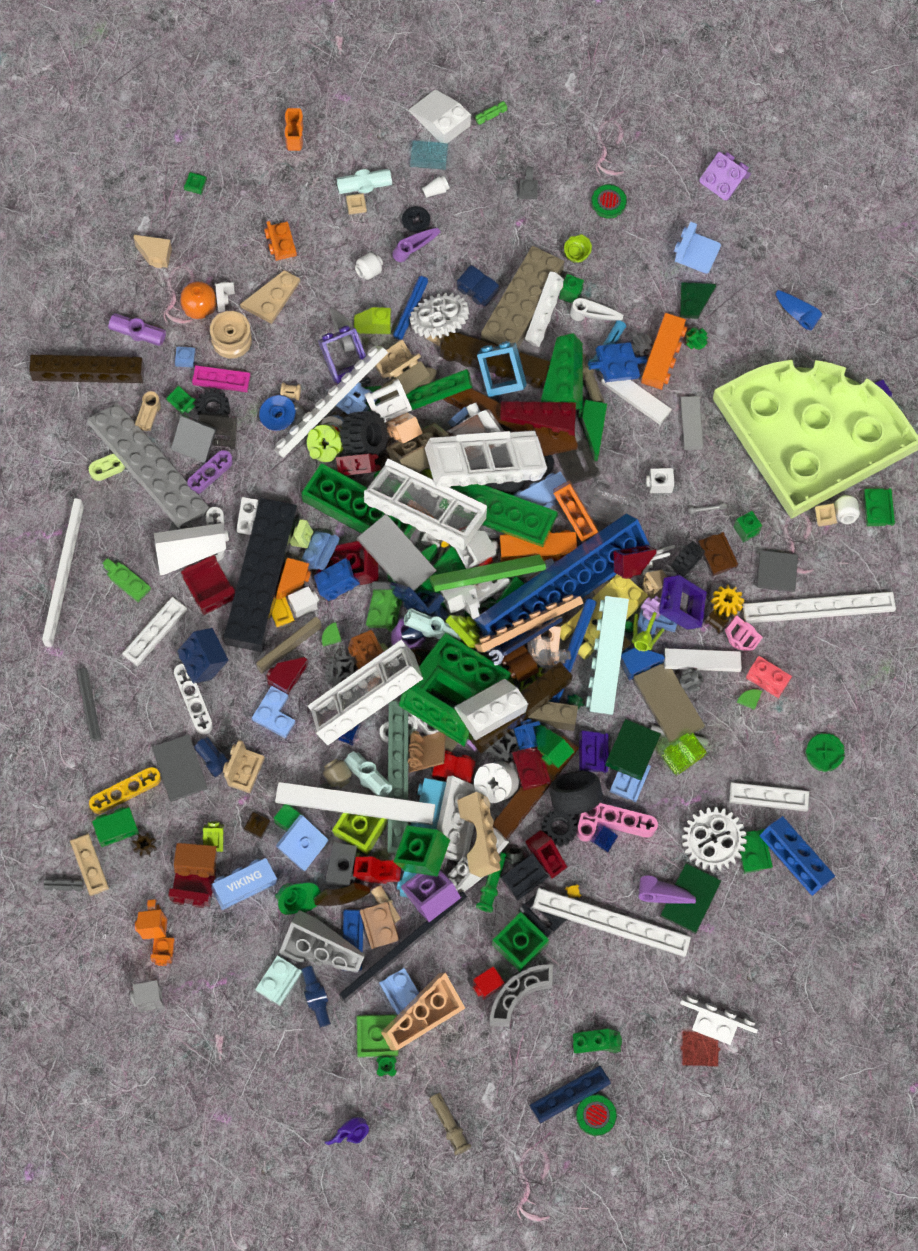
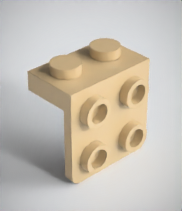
(396, 360)
(242, 767)

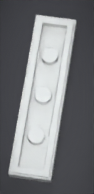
(640, 399)
(154, 631)
(702, 660)
(769, 796)

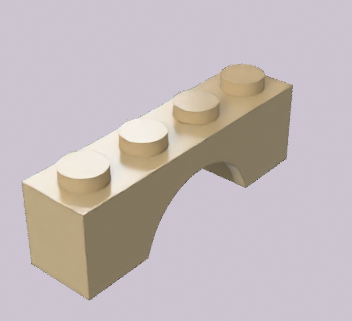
(483, 857)

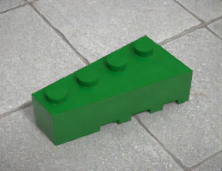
(565, 372)

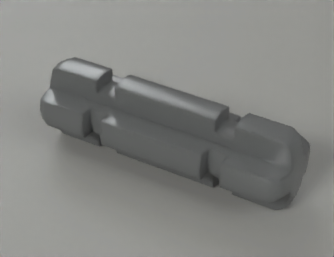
(63, 884)

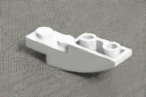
(461, 876)

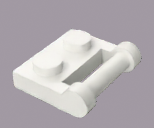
(391, 407)

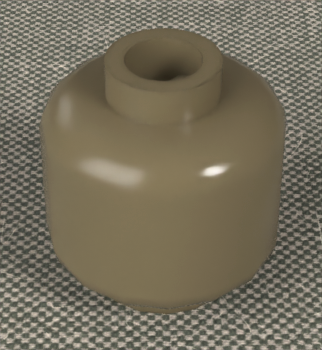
(337, 773)

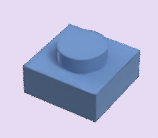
(185, 357)
(458, 418)

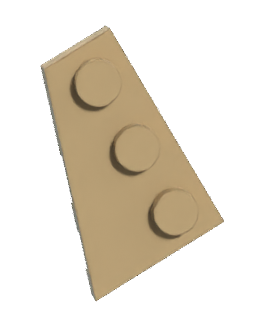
(272, 297)

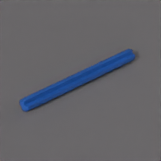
(577, 639)

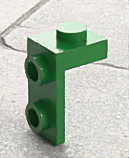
(597, 1040)

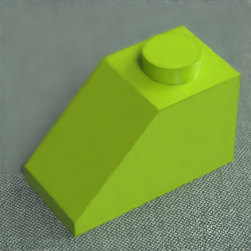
(373, 321)

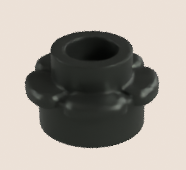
(514, 855)

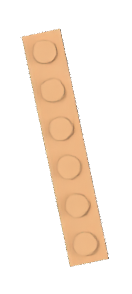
(521, 625)

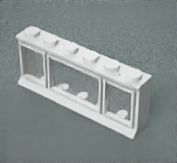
(428, 508)
(365, 692)

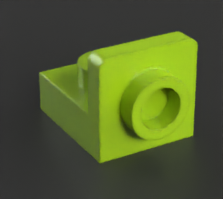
(214, 835)

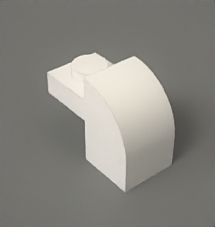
(462, 598)

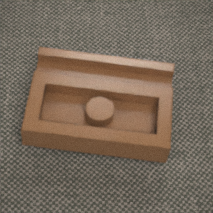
(379, 925)

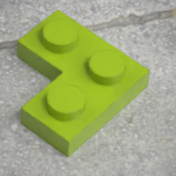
(465, 628)

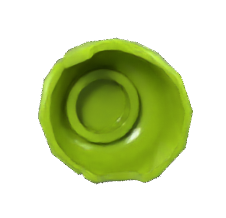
(577, 248)

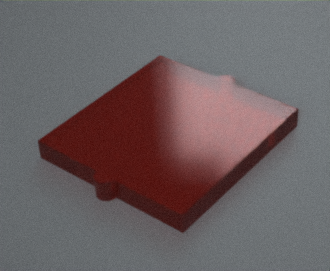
(699, 1050)

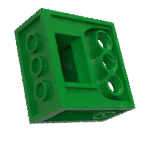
(454, 682)

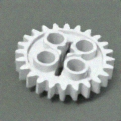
(439, 315)
(706, 823)

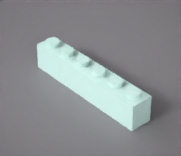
(608, 655)

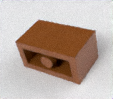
(195, 860)

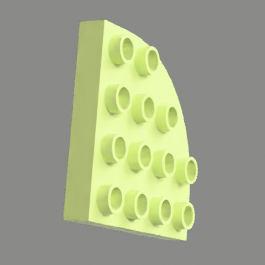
(814, 429)

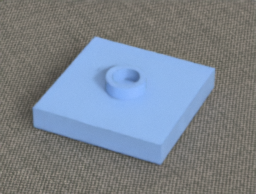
(302, 842)

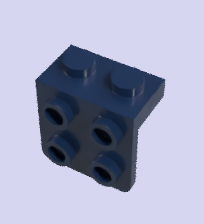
(422, 601)

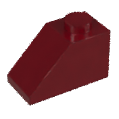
(632, 560)
(286, 674)
(546, 853)

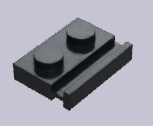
(524, 876)

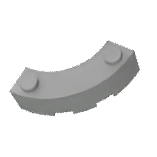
(516, 989)

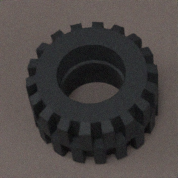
(364, 433)

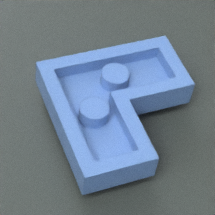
(269, 713)

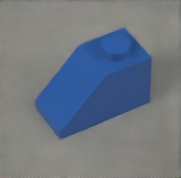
(638, 661)

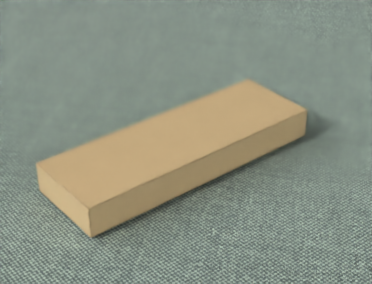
(89, 864)

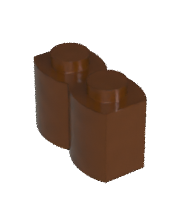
(520, 664)

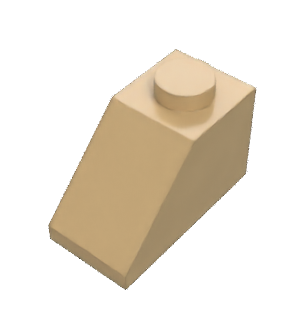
(154, 250)

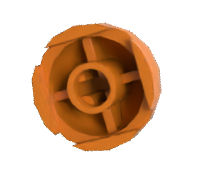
(198, 300)

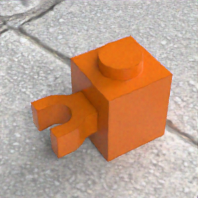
(151, 922)

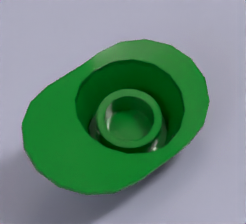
(297, 897)

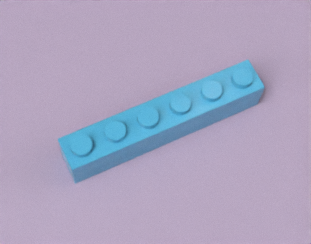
(430, 792)

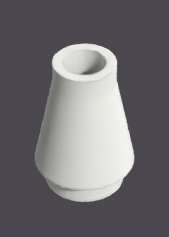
(436, 187)

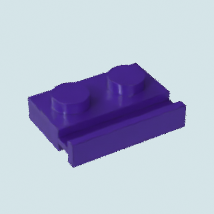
(593, 751)

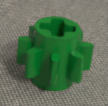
(696, 338)

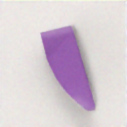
(413, 243)
(660, 892)

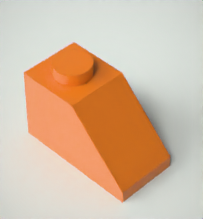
(293, 577)

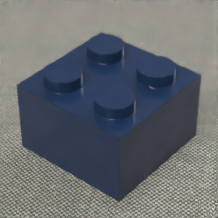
(202, 655)

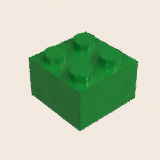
(421, 850)
(520, 942)

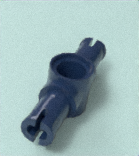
(316, 996)

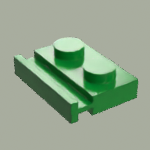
(879, 507)
(756, 853)

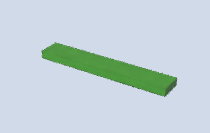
(487, 573)

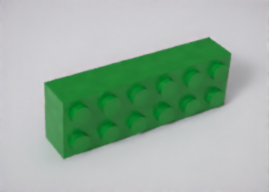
(344, 501)

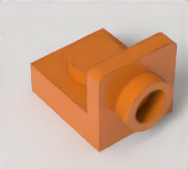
(162, 951)

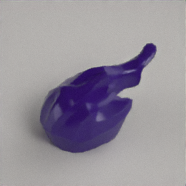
(353, 1129)

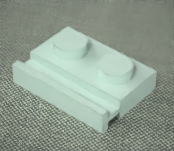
(278, 980)

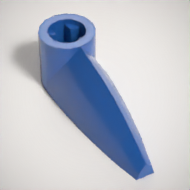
(800, 310)

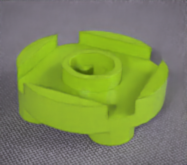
(315, 446)

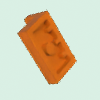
(281, 240)

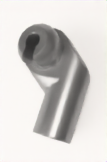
(298, 416)

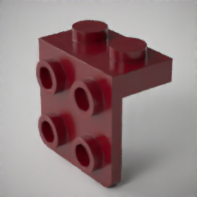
(192, 890)

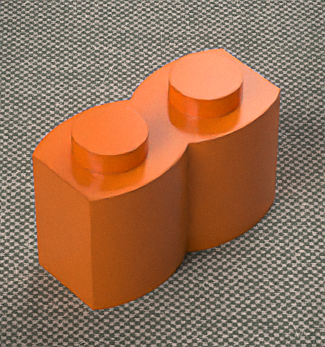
(294, 129)

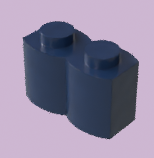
(477, 285)

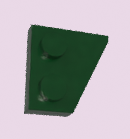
(694, 298)

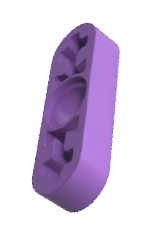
(210, 464)

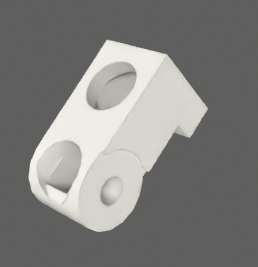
(247, 515)

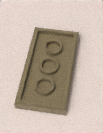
(668, 702)

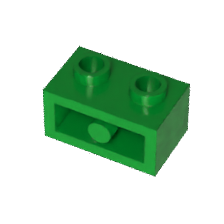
(115, 826)

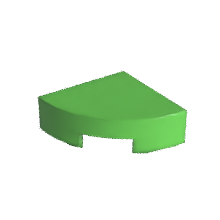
(331, 635)
(750, 698)

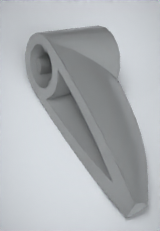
(340, 321)

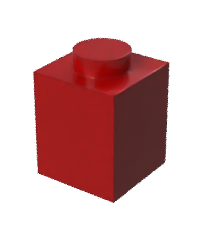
(487, 983)

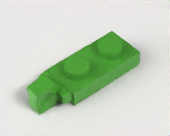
(126, 580)

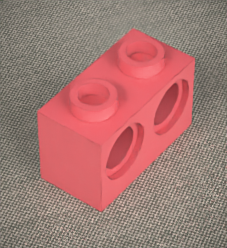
(768, 677)

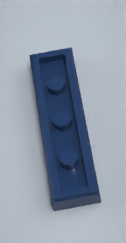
(570, 1094)

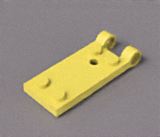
(617, 588)

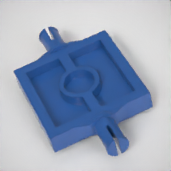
(617, 362)

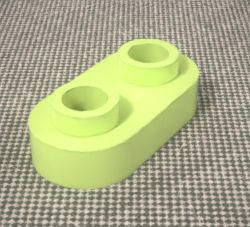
(106, 465)

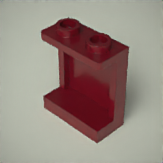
(208, 584)

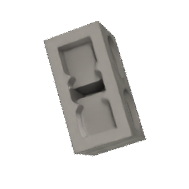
(147, 996)

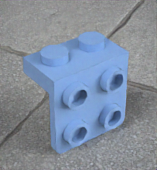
(696, 250)

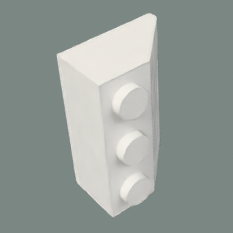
(491, 708)

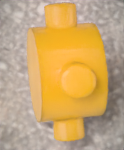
(573, 891)

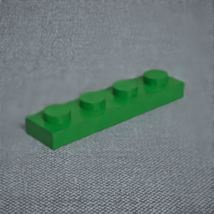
(439, 389)

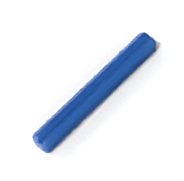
(413, 301)

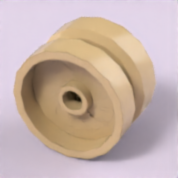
(230, 334)

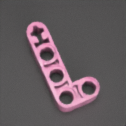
(616, 824)

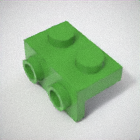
(383, 610)

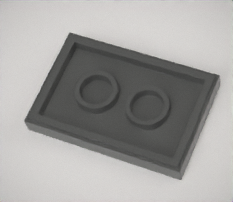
(179, 768)

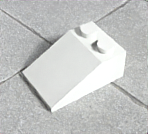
(441, 116)

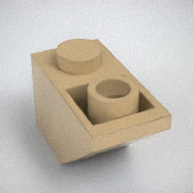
(653, 583)

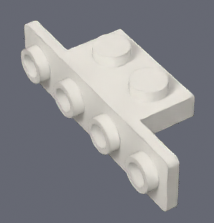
(717, 1023)

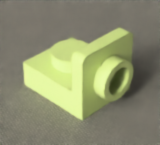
(302, 535)

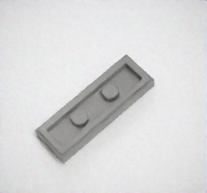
(691, 423)

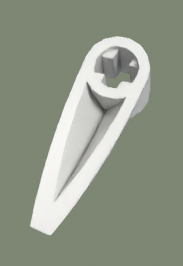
(593, 310)

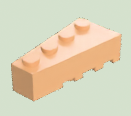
(427, 1010)

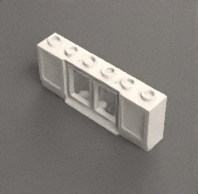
(485, 458)

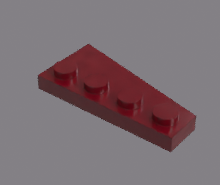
(553, 415)

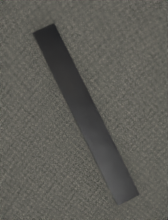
(399, 950)

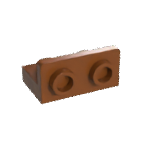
(364, 648)

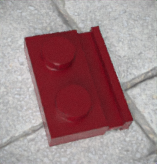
(530, 768)

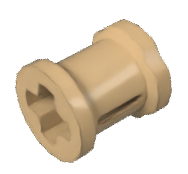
(291, 391)

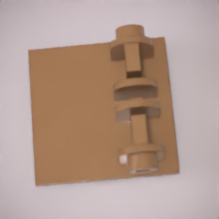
(426, 751)

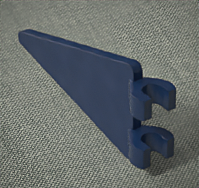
(517, 642)

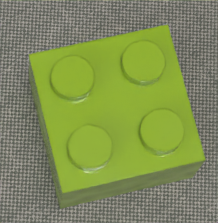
(359, 830)

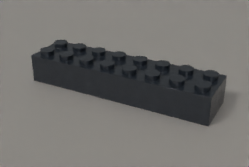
(261, 575)

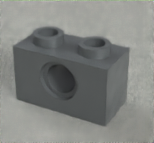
(339, 854)

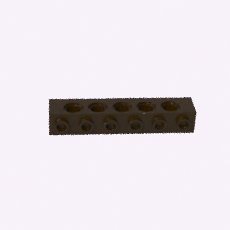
(87, 369)

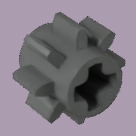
(642, 344)
(691, 680)

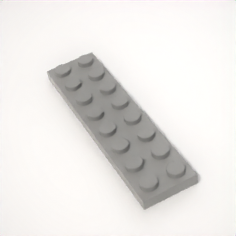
(148, 465)

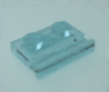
(429, 155)

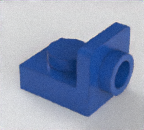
(525, 734)

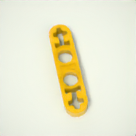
(126, 792)

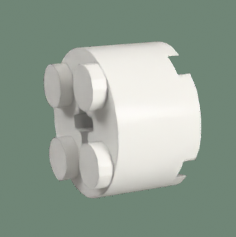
(503, 774)

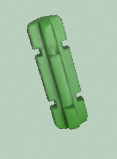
(491, 112)

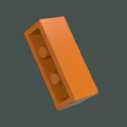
(575, 510)

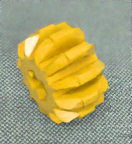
(725, 607)

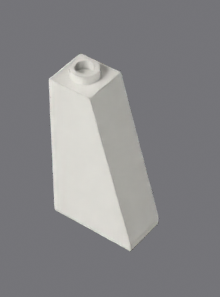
(188, 545)

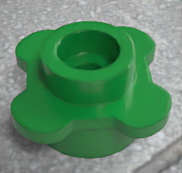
(390, 1061)

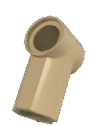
(148, 412)

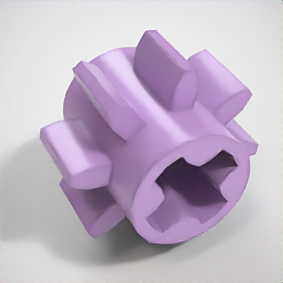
(651, 605)

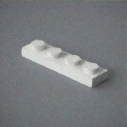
(544, 309)

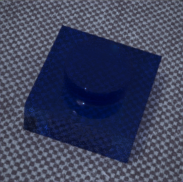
(604, 838)

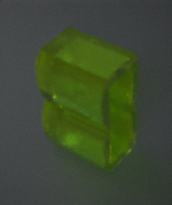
(684, 754)

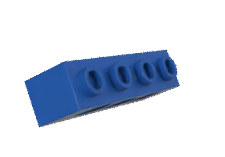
(797, 855)

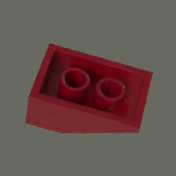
(362, 563)

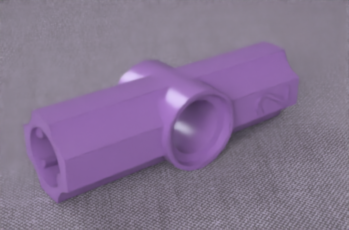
(127, 326)

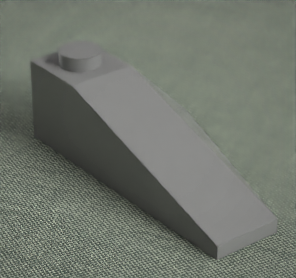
(315, 942)

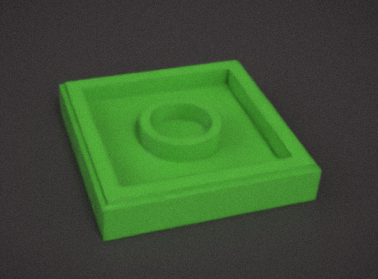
(369, 1036)

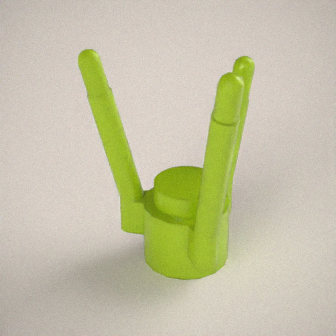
(643, 640)

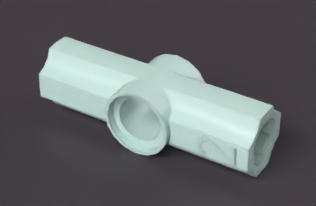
(364, 181)
(423, 624)
(368, 774)

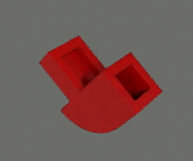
(376, 871)

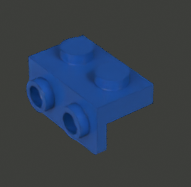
(336, 580)

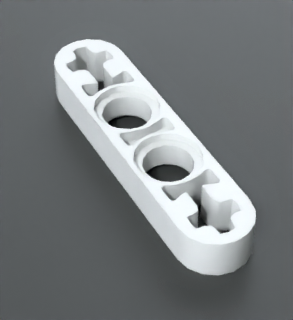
(191, 699)

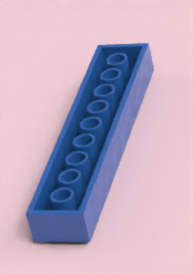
(573, 574)

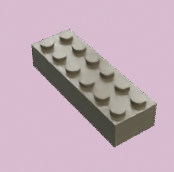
(518, 304)

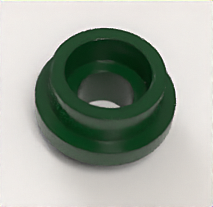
(575, 700)

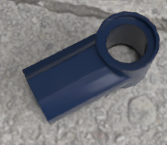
(213, 758)

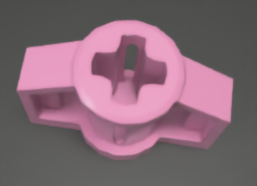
(742, 634)

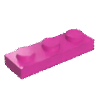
(221, 378)

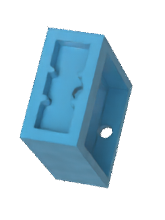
(504, 387)

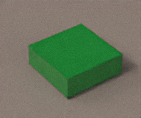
(195, 183)

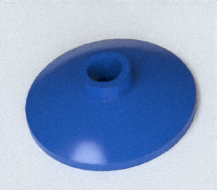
(274, 406)

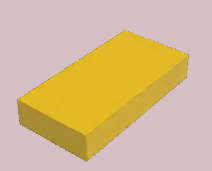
(282, 613)

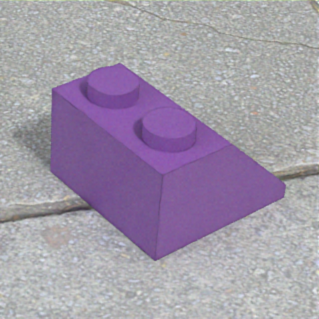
(431, 894)

